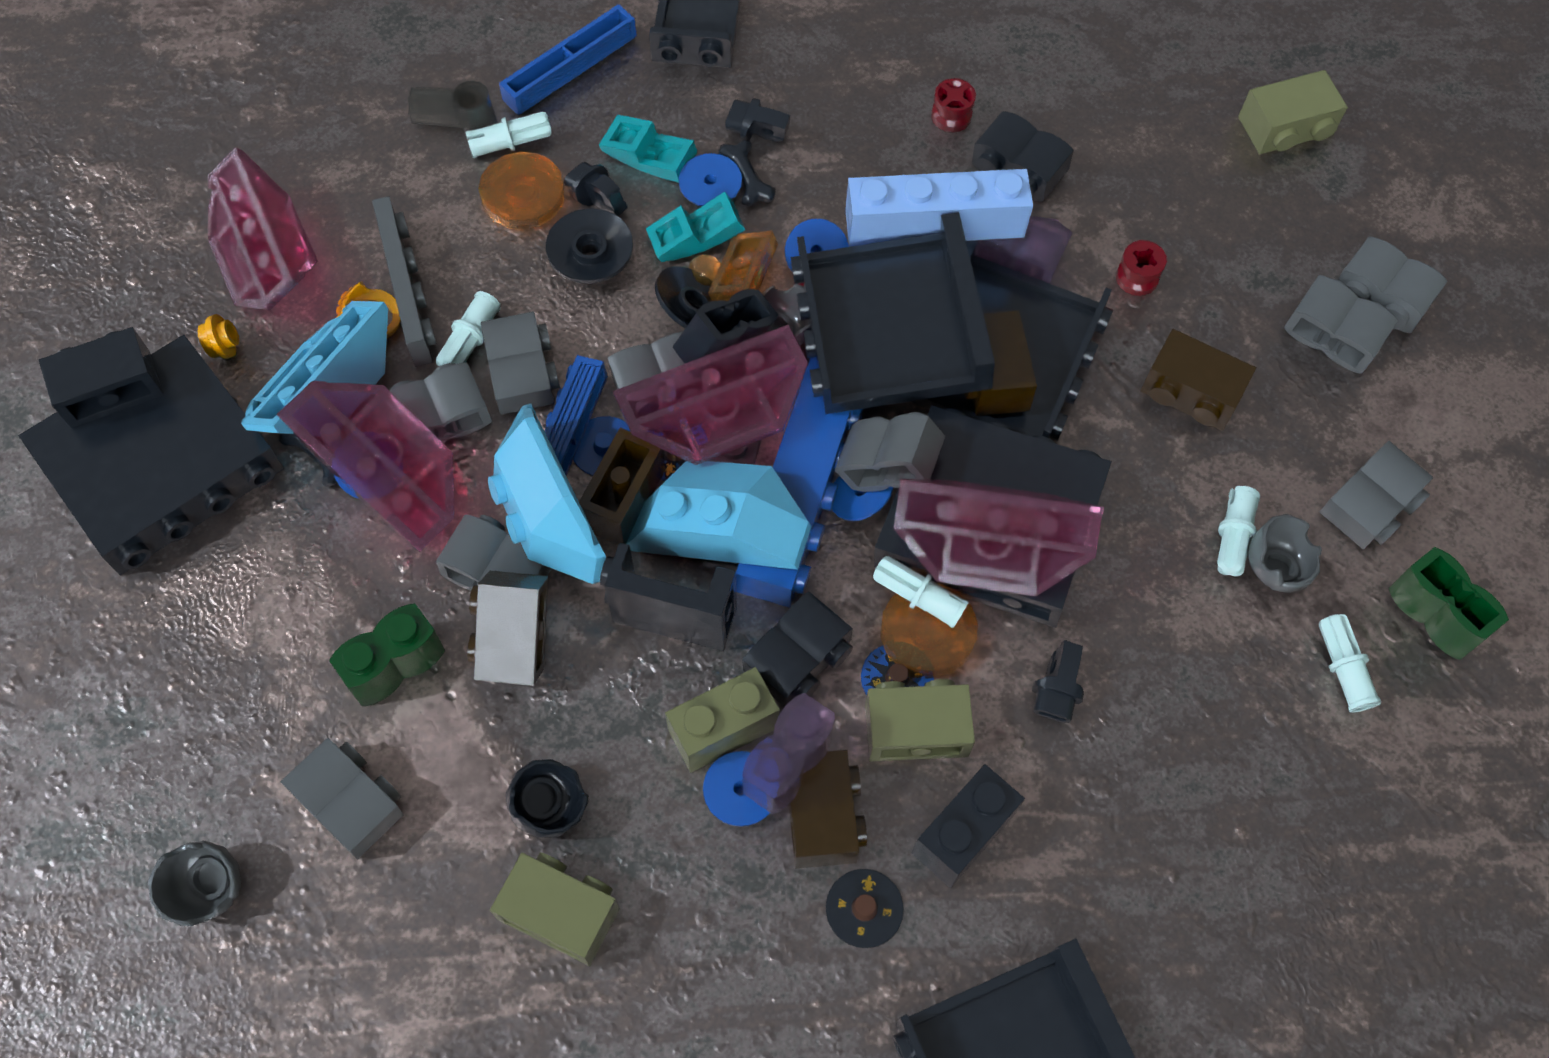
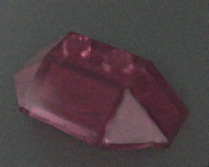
(255, 234)
(718, 399)
(378, 454)
(995, 534)

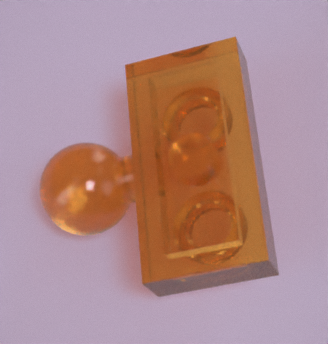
(741, 267)

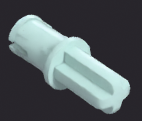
(508, 134)
(468, 330)
(1237, 530)
(920, 590)
(1349, 663)

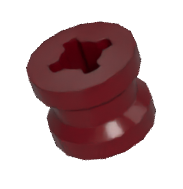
(953, 105)
(1142, 279)

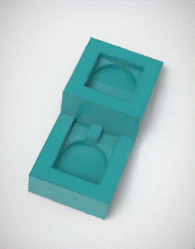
(641, 147)
(684, 235)

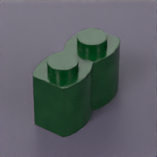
(1447, 603)
(379, 660)

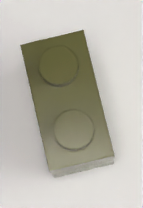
(1292, 112)
(722, 719)
(919, 721)
(556, 906)

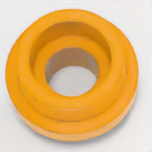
(218, 337)

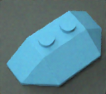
(339, 352)
(542, 502)
(723, 516)

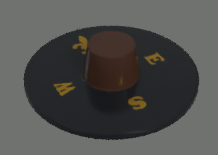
(864, 908)

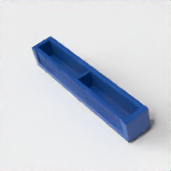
(568, 59)
(574, 407)

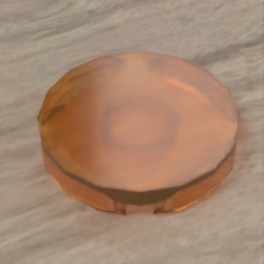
(521, 190)
(925, 641)

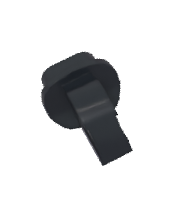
(754, 119)
(594, 187)
(1058, 690)

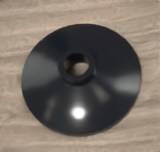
(584, 233)
(680, 294)

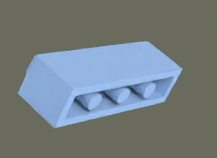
(907, 206)

